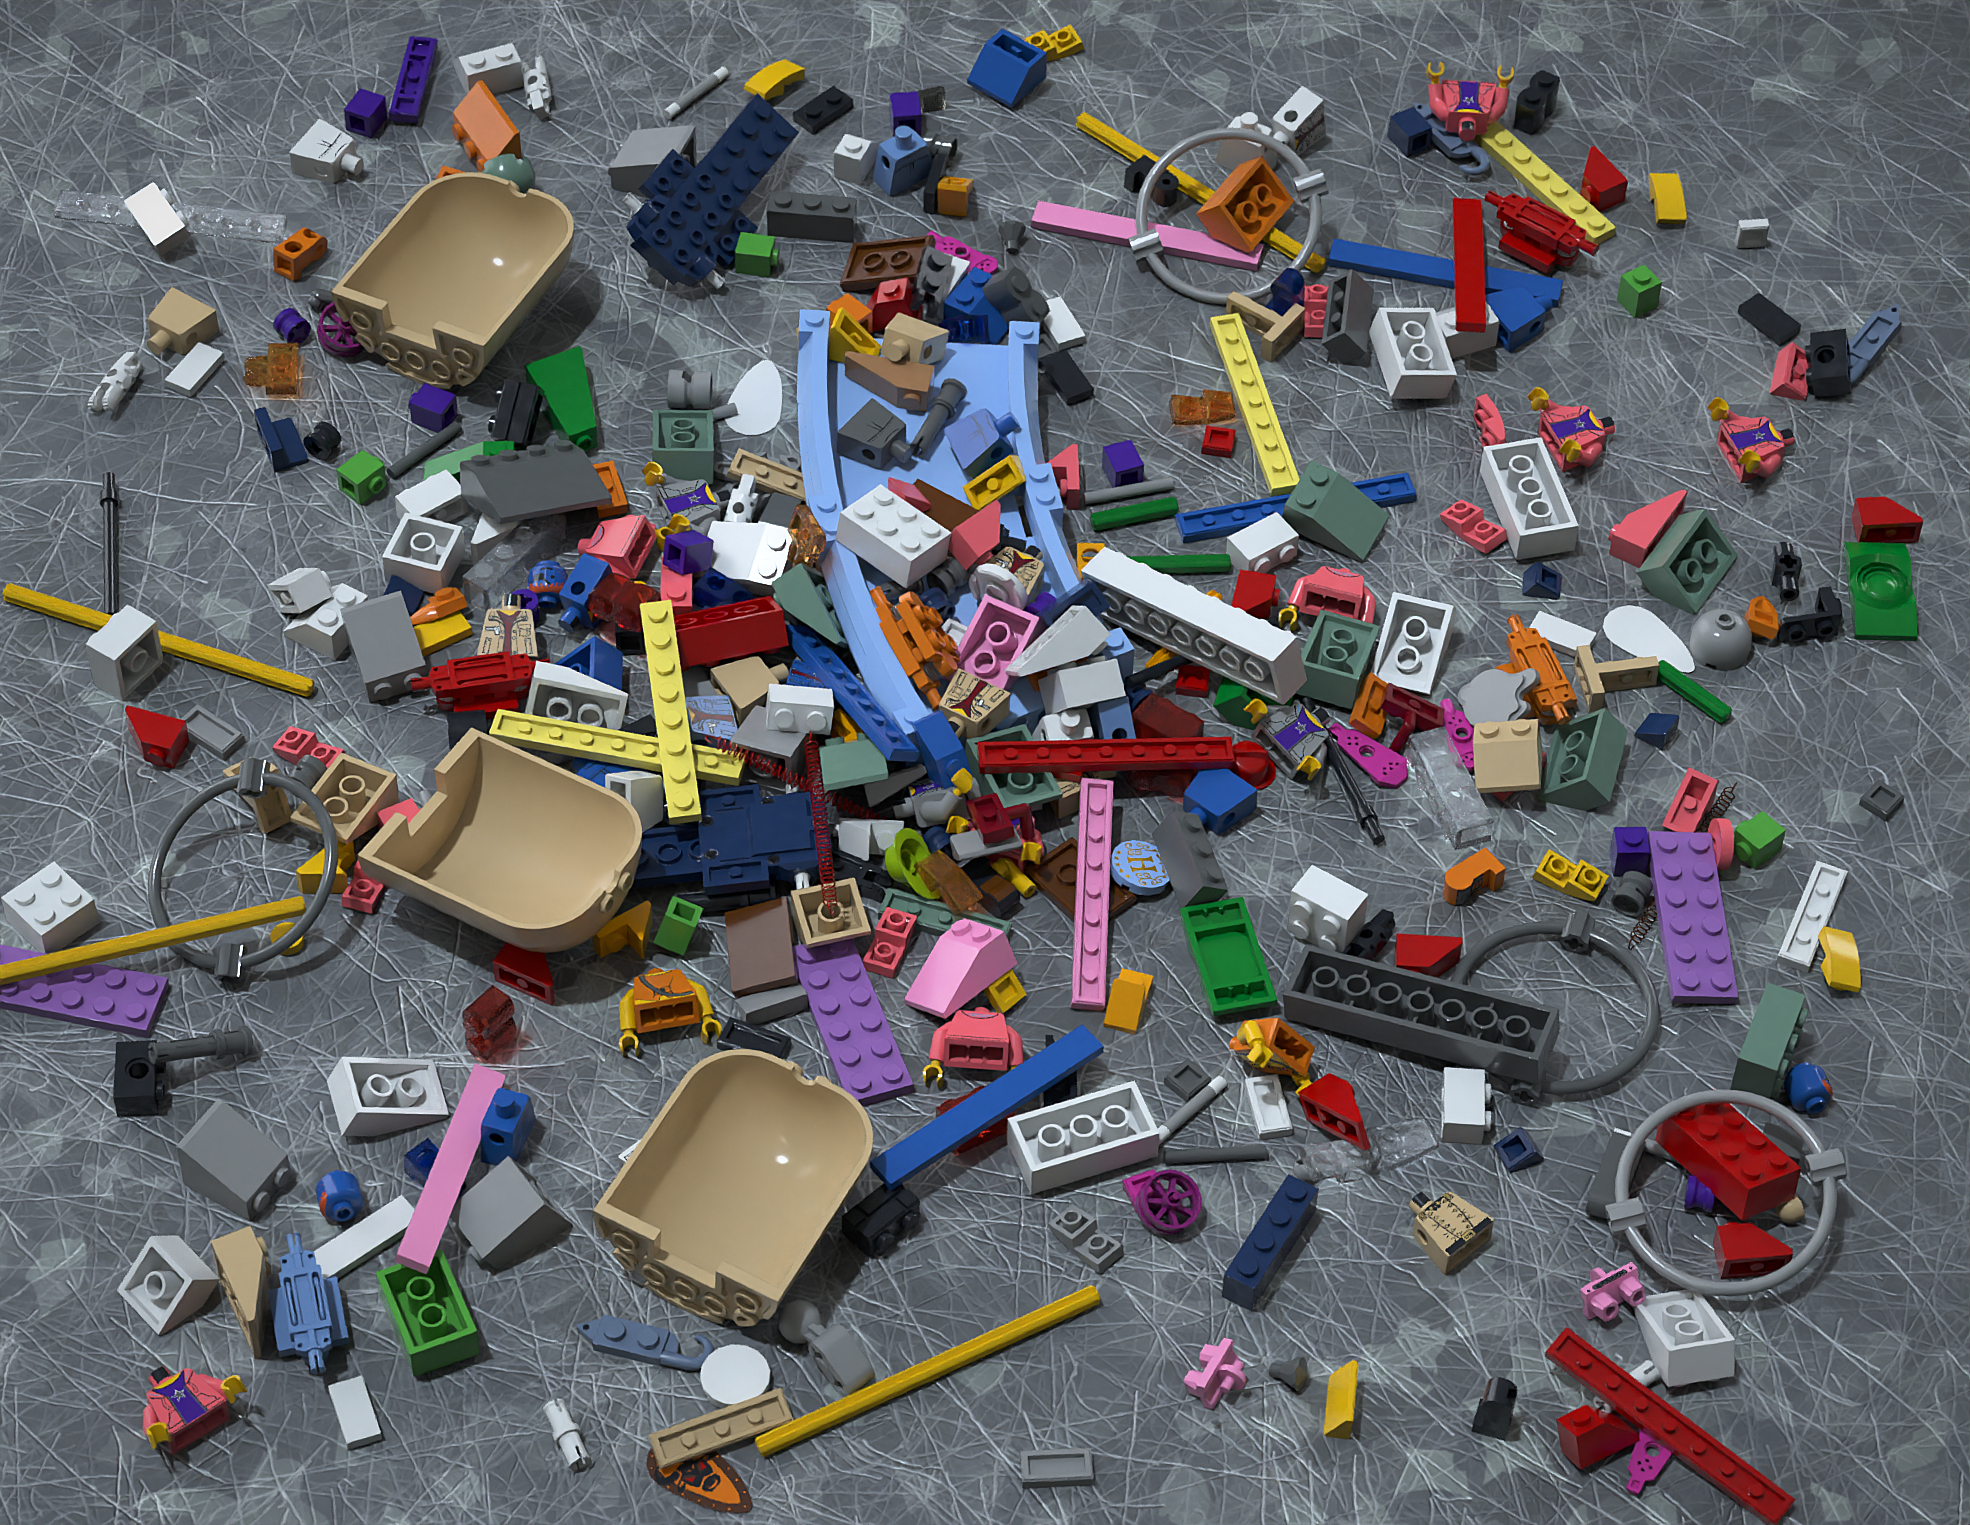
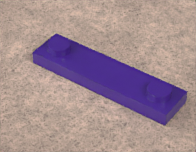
(413, 79)

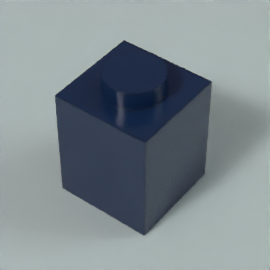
(1410, 131)

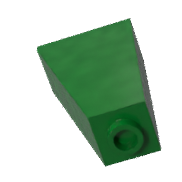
(566, 396)

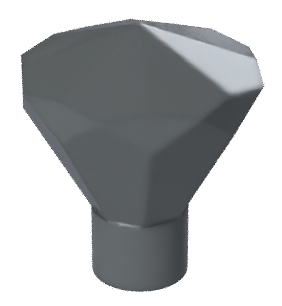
(1012, 233)
(1292, 1372)

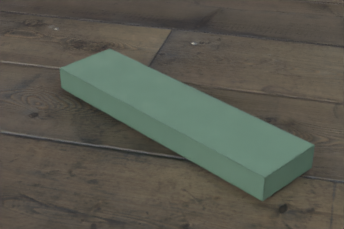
(935, 916)

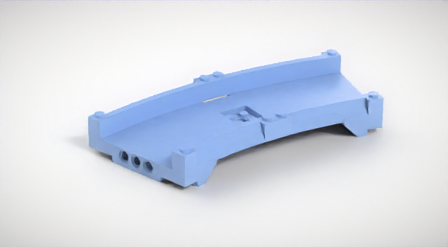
(995, 380)

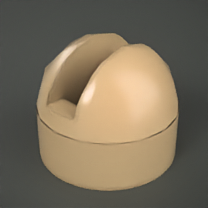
(1791, 1211)

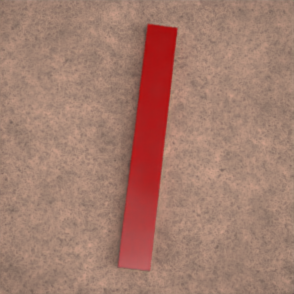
(1468, 265)
(1105, 755)
(1669, 1427)

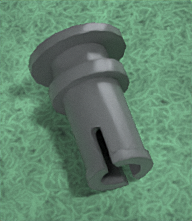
(897, 590)

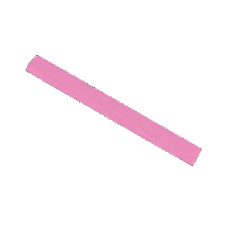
(1118, 229)
(1092, 895)
(448, 1170)

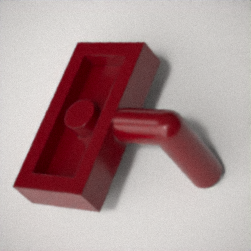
(1413, 709)
(994, 820)

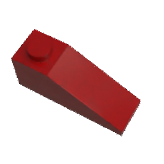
(1333, 1108)

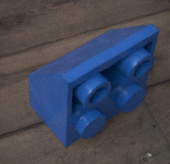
(1008, 68)

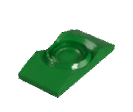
(1880, 591)
(1227, 956)

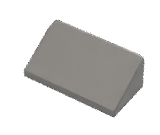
(970, 846)
(772, 1003)

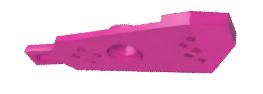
(952, 246)
(1463, 744)
(1383, 766)
(1640, 1456)

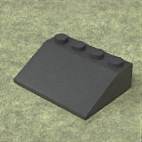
(532, 482)

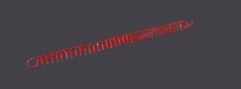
(789, 782)
(815, 827)

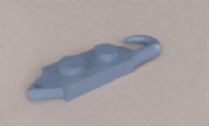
(1452, 144)
(1873, 339)
(641, 1342)

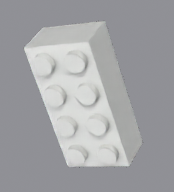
(1529, 498)
(1082, 1137)

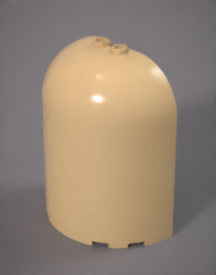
(455, 276)
(512, 847)
(735, 1184)

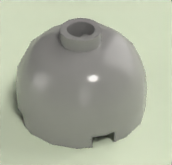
(1721, 639)

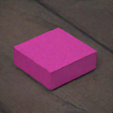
(1133, 1184)

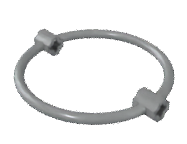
(1147, 244)
(1822, 1168)

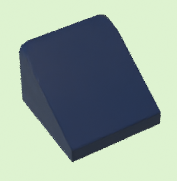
(1541, 582)
(411, 594)
(1658, 729)
(1518, 1150)

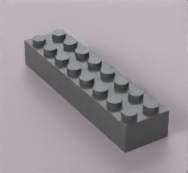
(1421, 1013)

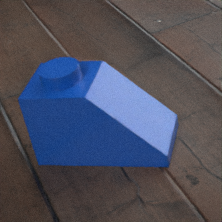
(940, 749)

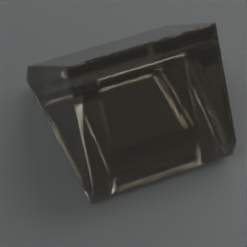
(932, 99)

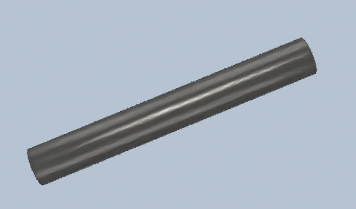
(424, 449)
(1215, 1154)

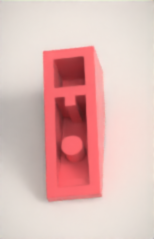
(1644, 528)
(677, 589)

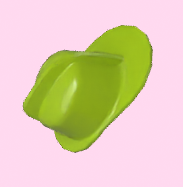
(900, 861)

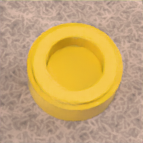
(279, 931)

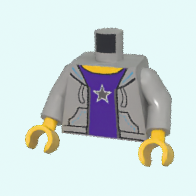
(685, 503)
(1291, 736)
(933, 804)

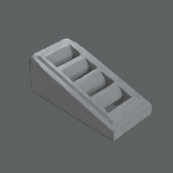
(880, 790)

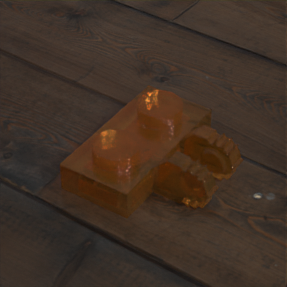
(275, 371)
(806, 537)

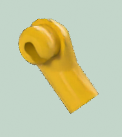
(1013, 874)

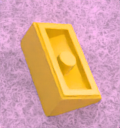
(995, 482)
(1341, 1401)

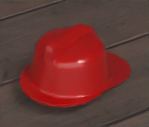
(1253, 764)

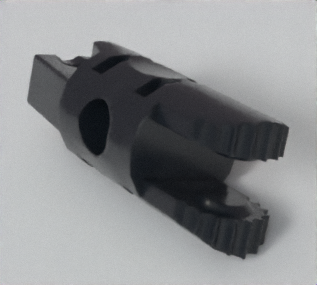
(1372, 936)

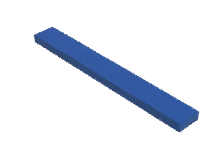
(1432, 269)
(1235, 517)
(851, 694)
(986, 1107)

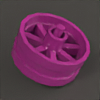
(342, 333)
(1168, 1202)

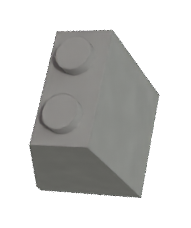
(645, 151)
(383, 645)
(779, 747)
(232, 1161)
(507, 1215)

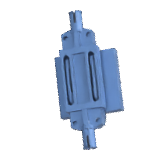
(306, 1308)

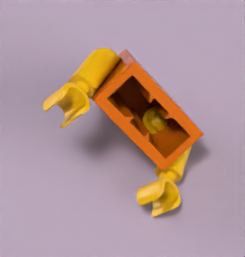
(663, 1002)
(1274, 1049)

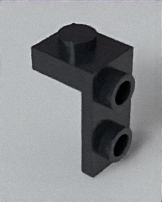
(1818, 624)

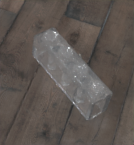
(511, 559)
(1449, 788)

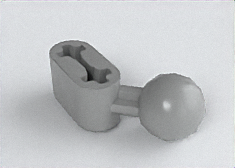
(830, 1348)

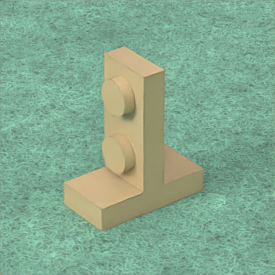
(1274, 329)
(1611, 675)
(270, 810)

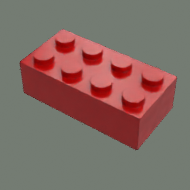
(730, 632)
(1730, 1158)

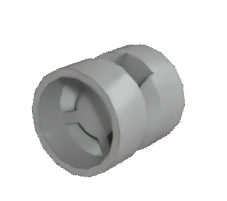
(690, 389)

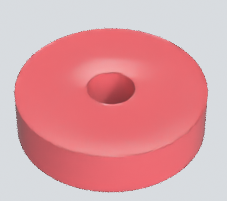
(1723, 841)

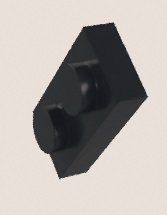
(823, 110)

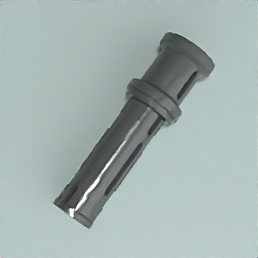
(942, 408)
(215, 1045)

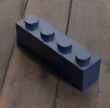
(1269, 1242)

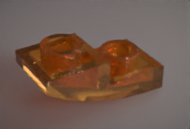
(1209, 408)
(944, 874)

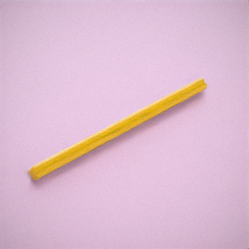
(1188, 184)
(169, 643)
(152, 940)
(927, 1371)

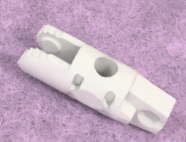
(537, 87)
(116, 383)
(743, 501)

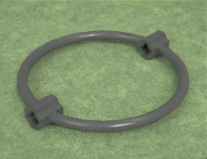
(252, 783)
(1575, 937)

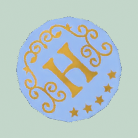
(1139, 867)

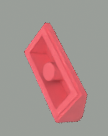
(1790, 373)

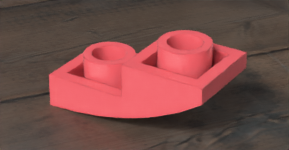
(1315, 304)
(1489, 419)
(1469, 524)
(299, 742)
(362, 892)
(890, 942)

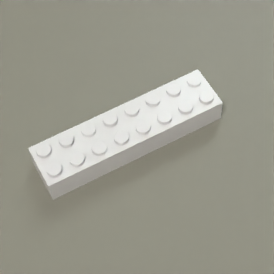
(1198, 626)

